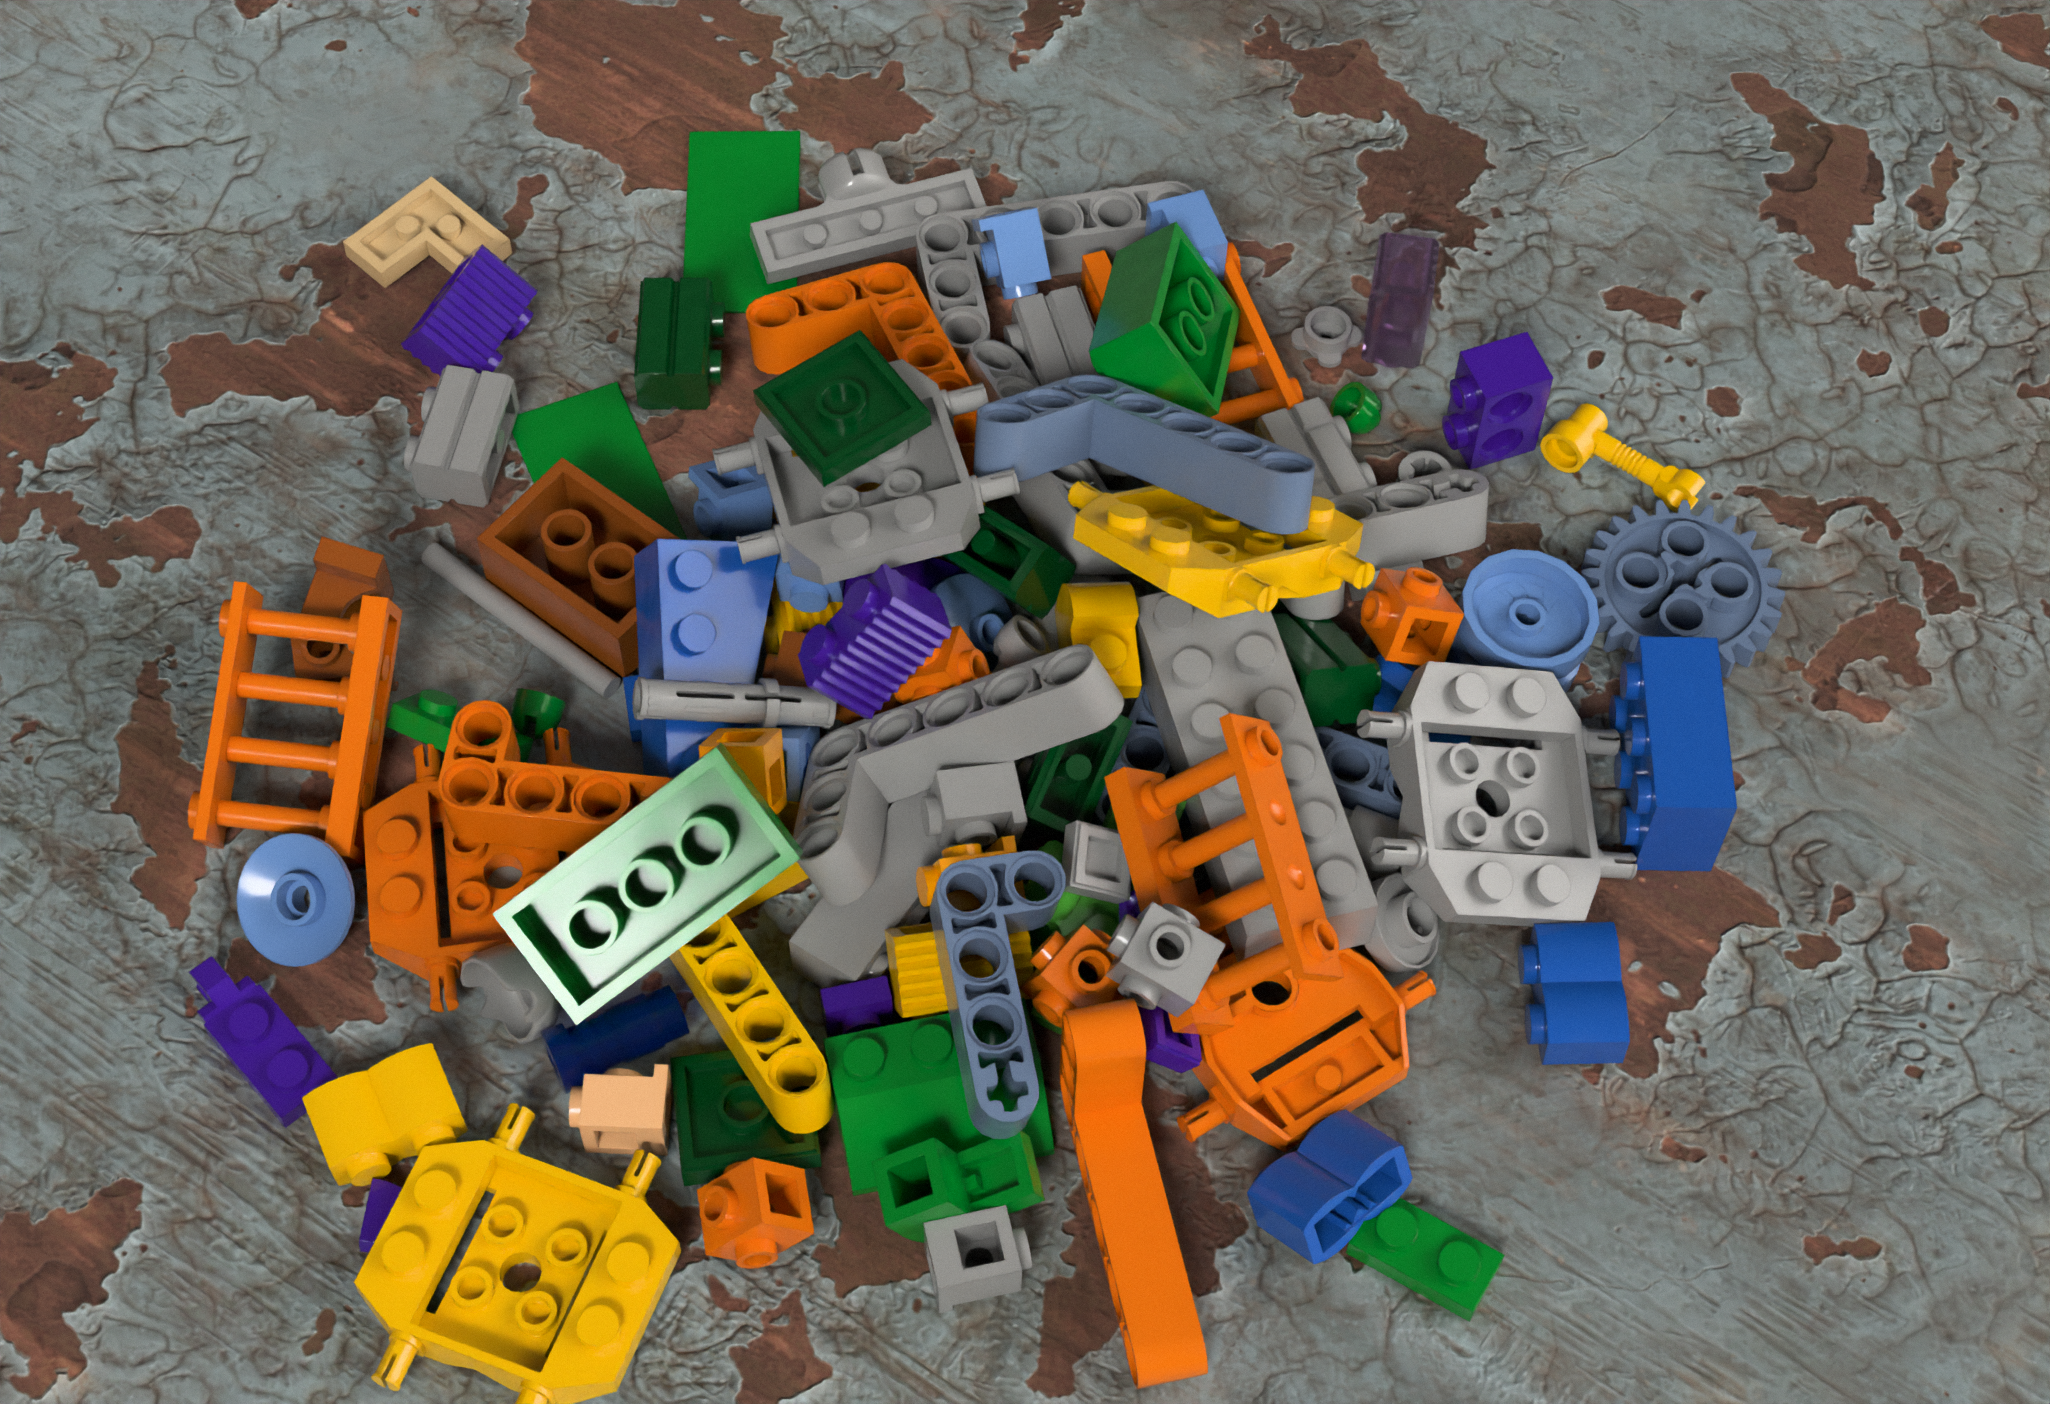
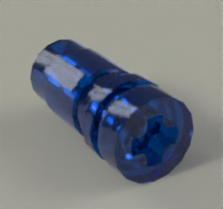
(614, 1036)

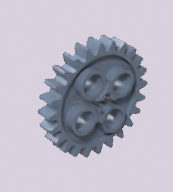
(1645, 556)

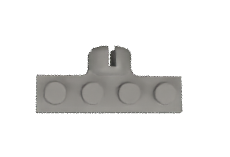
(859, 218)

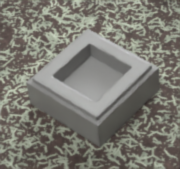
(1095, 863)

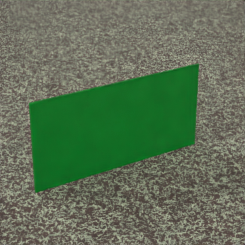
(730, 184)
(603, 442)

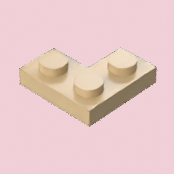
(420, 225)

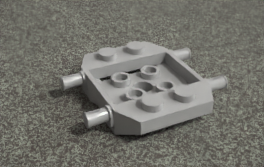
(917, 512)
(1541, 848)

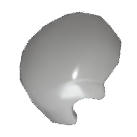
(511, 991)

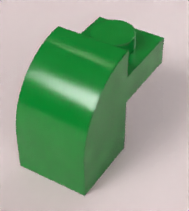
(938, 1183)

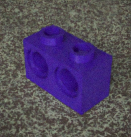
(1497, 401)

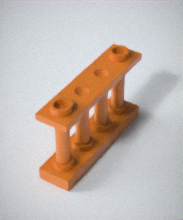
(1254, 350)
(350, 762)
(1165, 864)

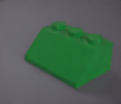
(1166, 323)
(907, 1087)

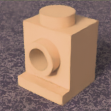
(623, 1111)

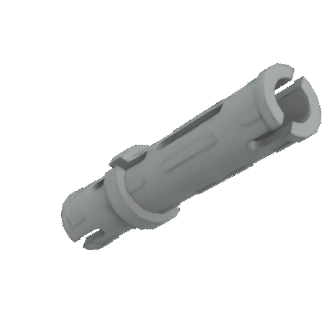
(757, 704)

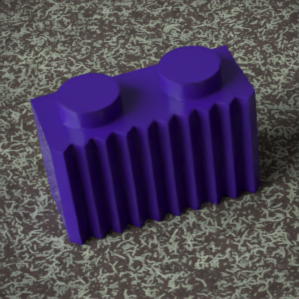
(472, 315)
(874, 641)

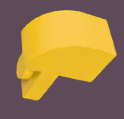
(1105, 620)

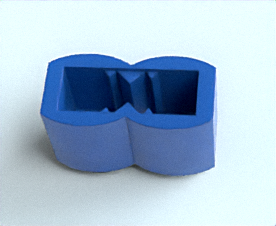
(1576, 993)
(1329, 1186)

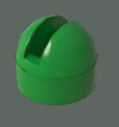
(1357, 407)
(536, 708)

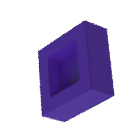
(856, 1006)

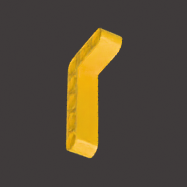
(759, 1012)

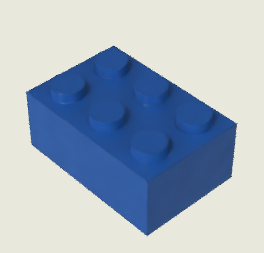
(1673, 754)

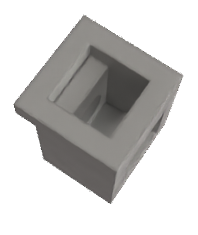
(974, 805)
(978, 1234)

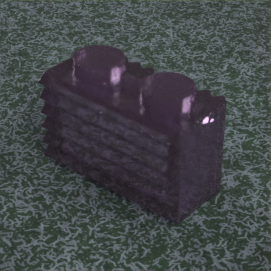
(1400, 300)

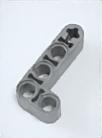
(1407, 525)

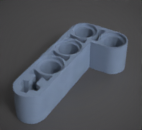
(998, 995)

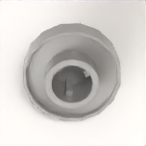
(1404, 927)

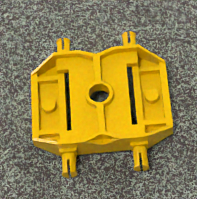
(1213, 557)
(597, 1253)

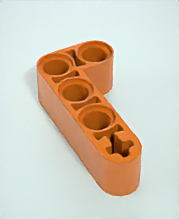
(514, 786)

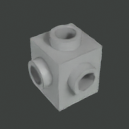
(1162, 958)

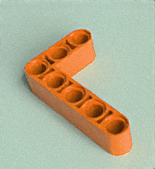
(879, 302)
(1125, 1192)

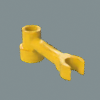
(1583, 436)

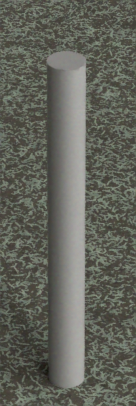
(521, 620)

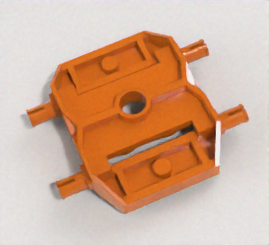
(404, 877)
(1320, 1082)

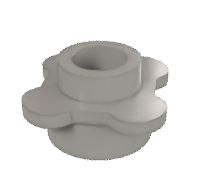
(1330, 323)

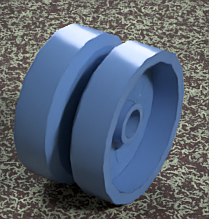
(1526, 615)

